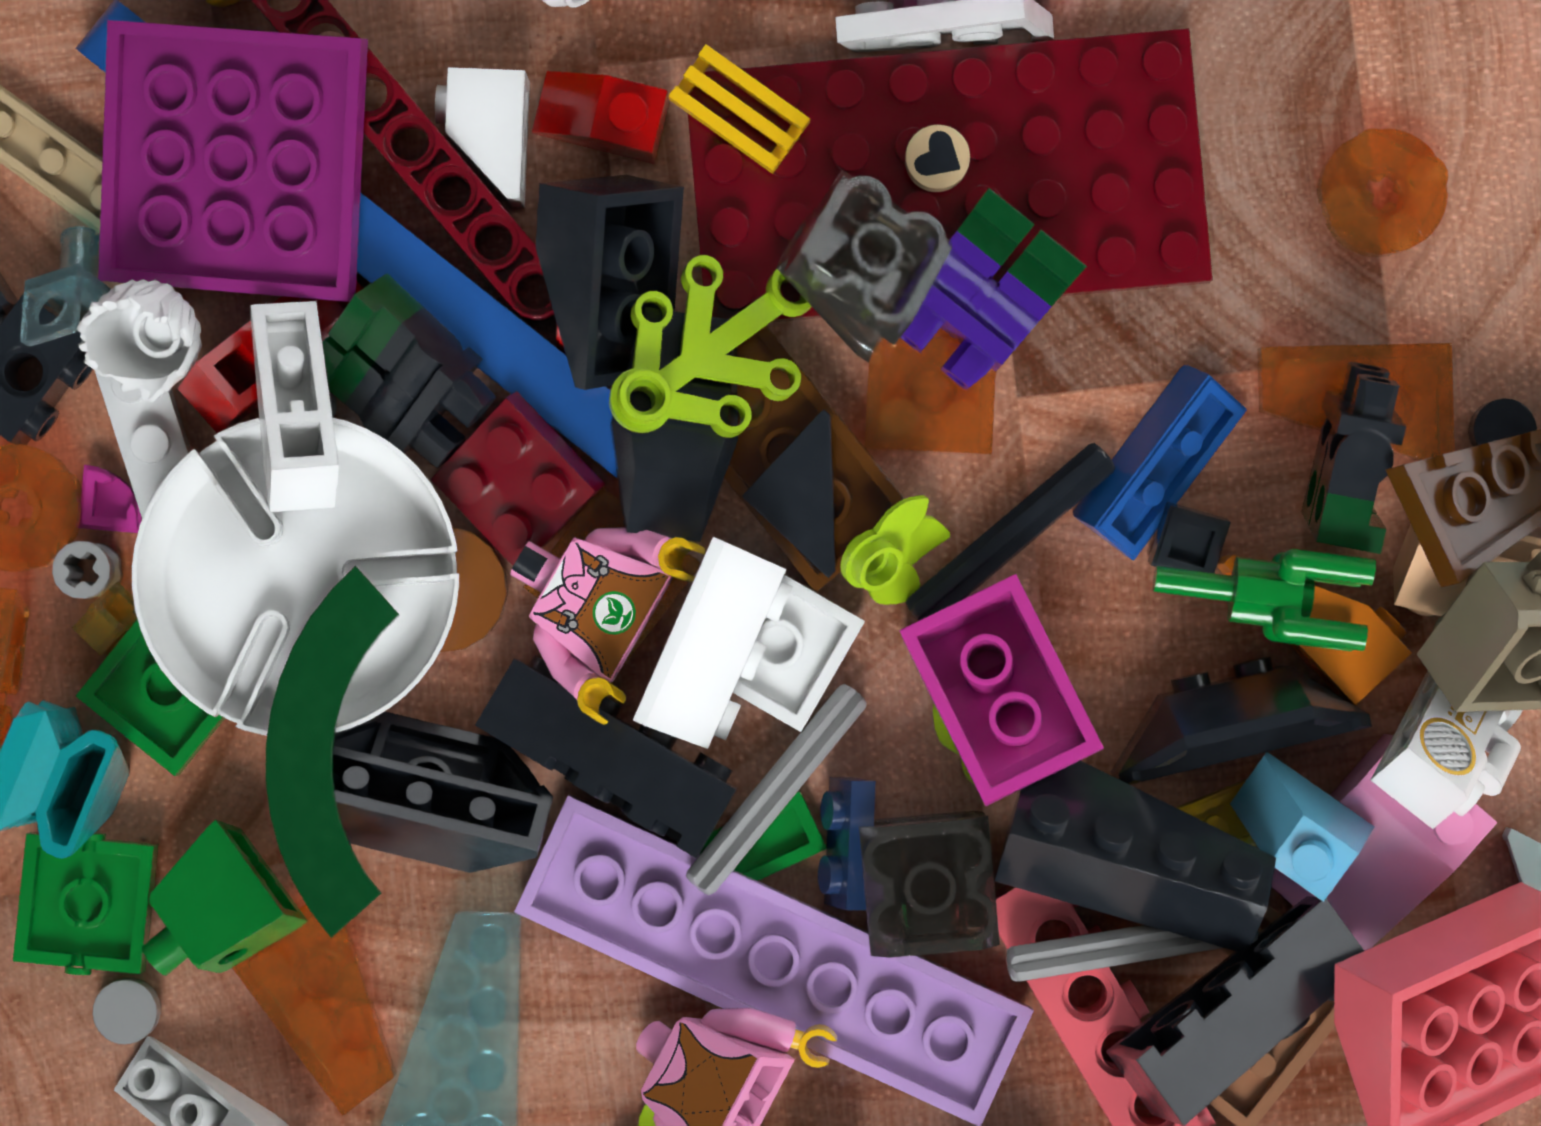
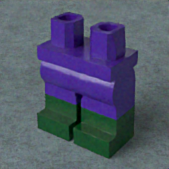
(976, 309)

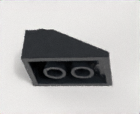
(598, 253)

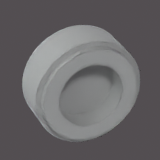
(126, 1010)

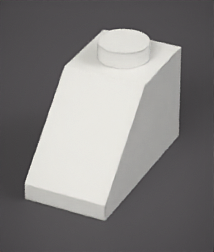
(488, 123)

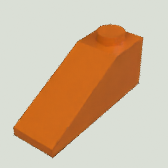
(1346, 672)

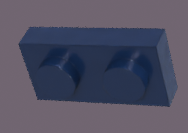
(842, 812)

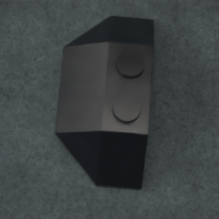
(1233, 719)
(437, 794)

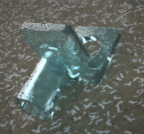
(64, 290)

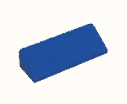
(1160, 460)

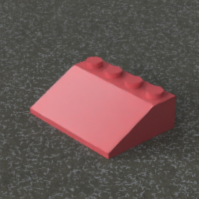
(1447, 1015)

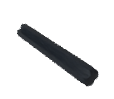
(1013, 532)

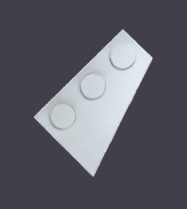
(883, 28)

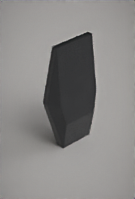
(677, 470)

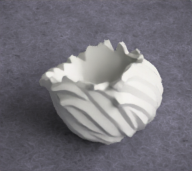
(141, 337)

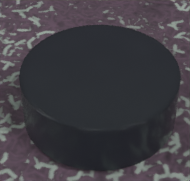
(1500, 420)

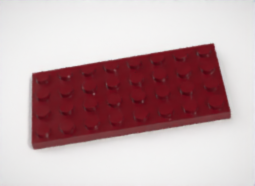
(1070, 132)

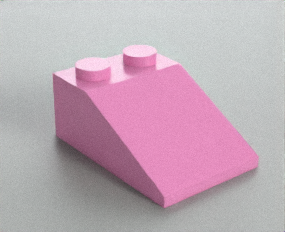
(1399, 860)

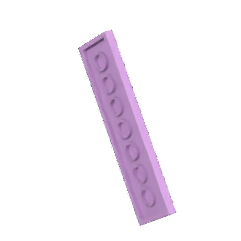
(774, 954)

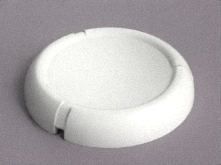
(233, 585)

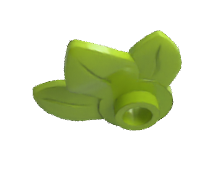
(885, 555)

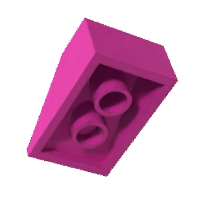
(1000, 690)

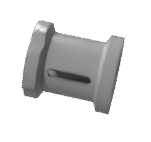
(68, 573)

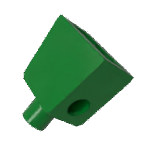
(219, 905)

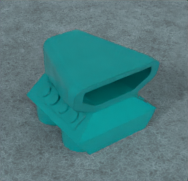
(58, 777)

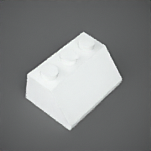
(713, 645)

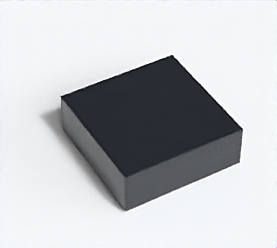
(1188, 539)

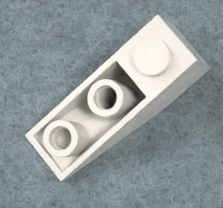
(181, 1093)

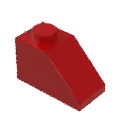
(602, 113)

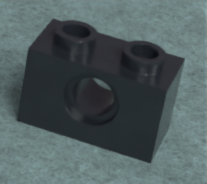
(32, 412)

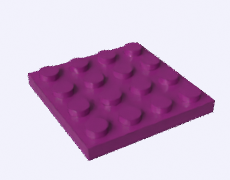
(232, 159)

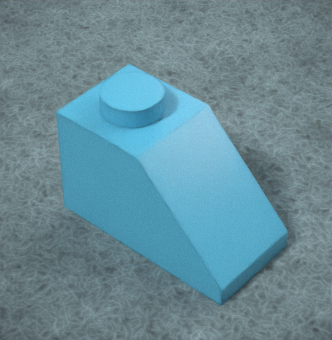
(1300, 826)

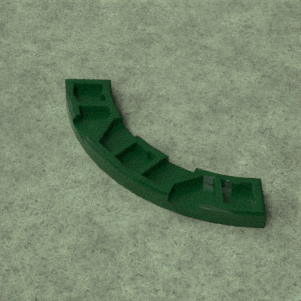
(303, 746)

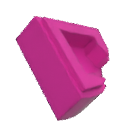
(108, 502)

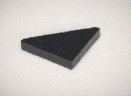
(799, 494)

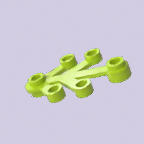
(701, 356)

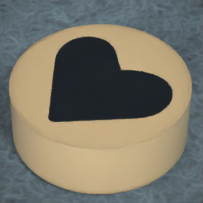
(937, 158)

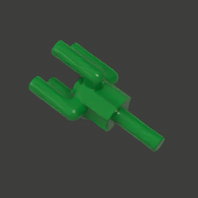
(1279, 594)

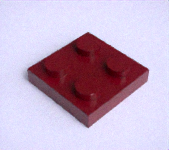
(517, 479)

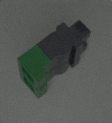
(403, 372)
(1353, 460)

